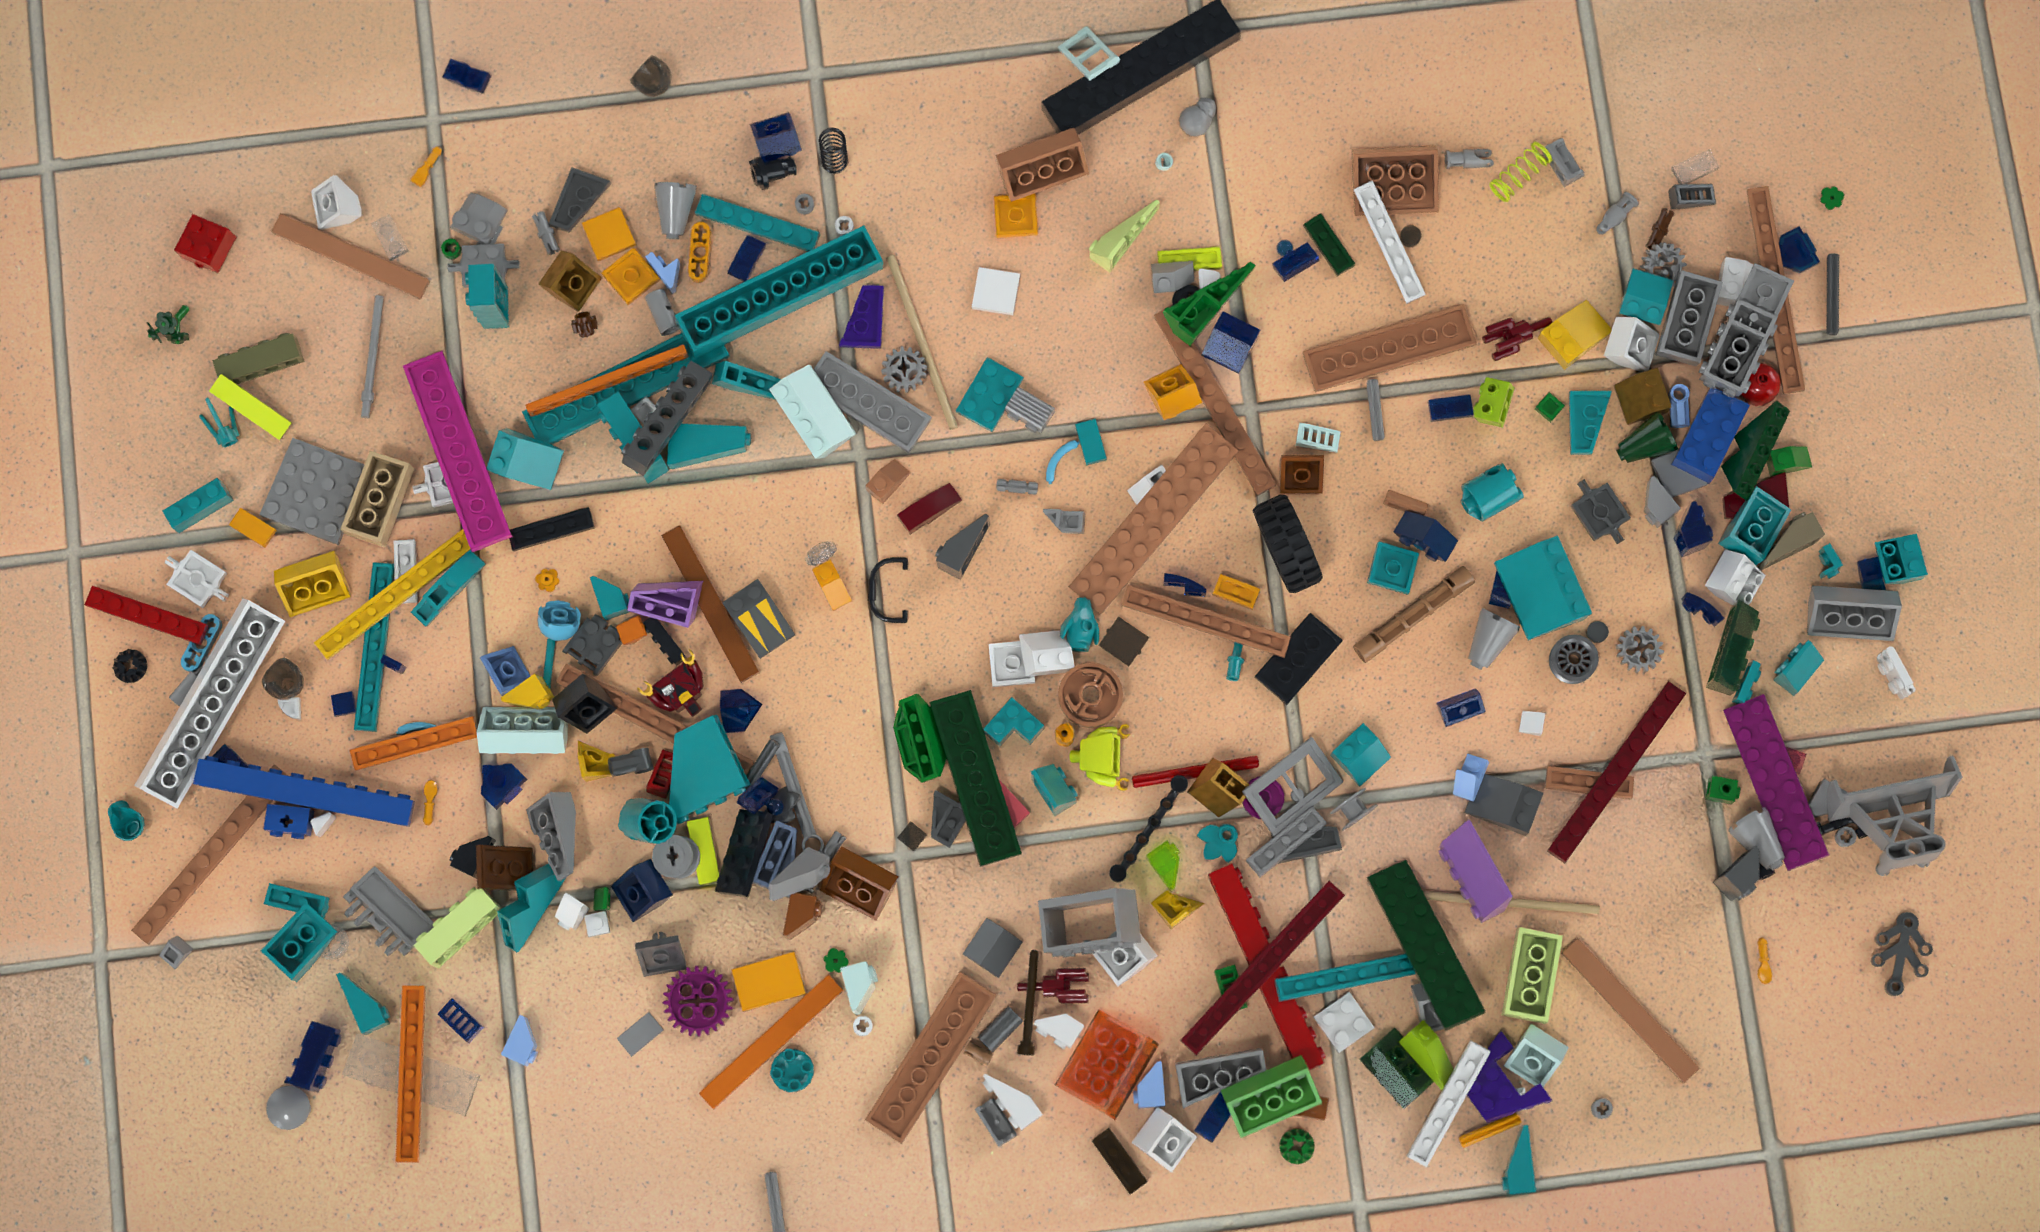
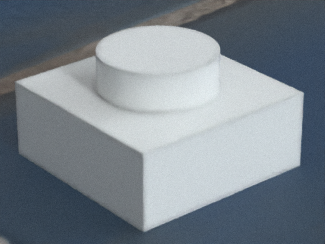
(597, 924)

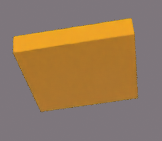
(1015, 217)
(608, 234)
(630, 276)

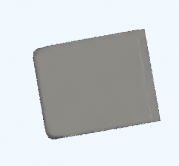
(175, 952)

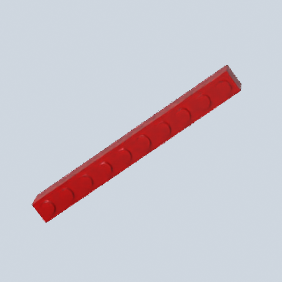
(1253, 941)

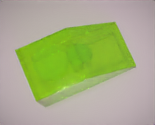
(1165, 863)

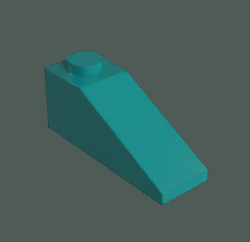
(743, 380)
(366, 1010)
(1519, 1170)

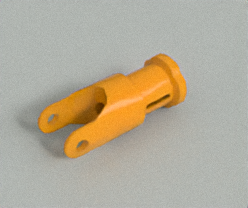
(1067, 740)

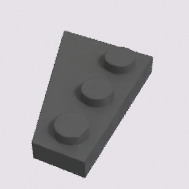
(576, 198)
(1322, 842)

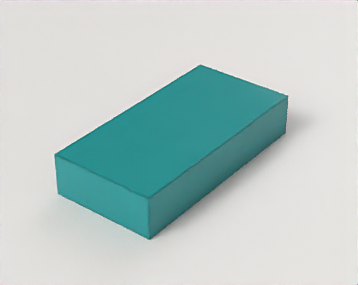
(1090, 442)

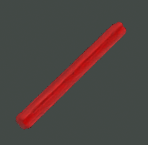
(1191, 772)

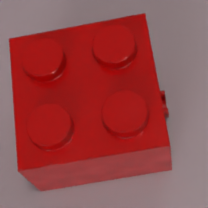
(205, 243)

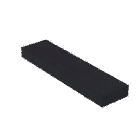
(551, 529)

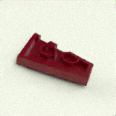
(1773, 486)

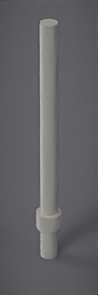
(367, 395)

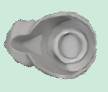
(1197, 118)

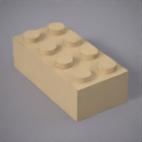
(377, 499)

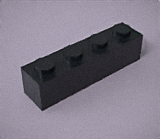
(664, 639)

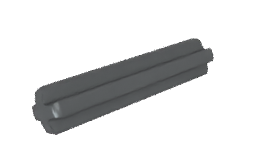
(762, 761)

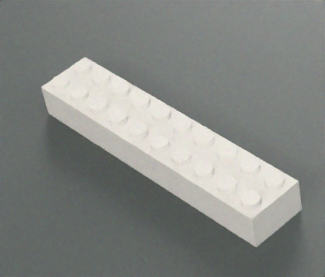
(209, 702)

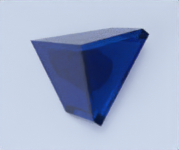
(737, 710)

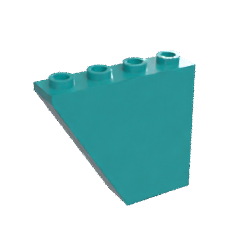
(704, 769)

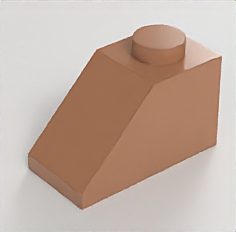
(887, 481)

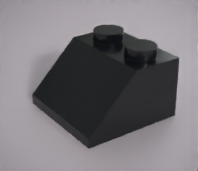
(583, 704)

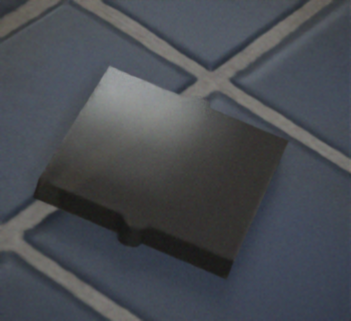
(1123, 641)

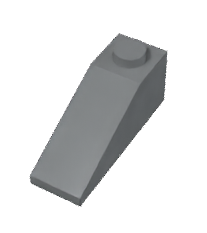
(800, 874)

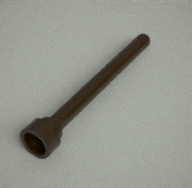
(1026, 1045)

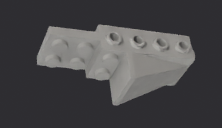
(1745, 332)

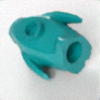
(1080, 626)

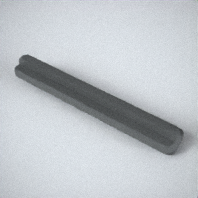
(1832, 316)

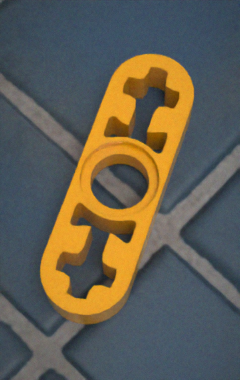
(706, 237)

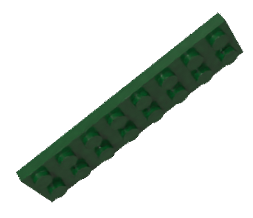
(975, 778)
(1425, 945)

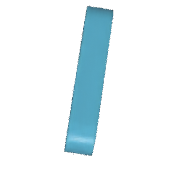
(188, 654)

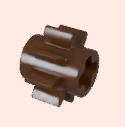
(584, 324)

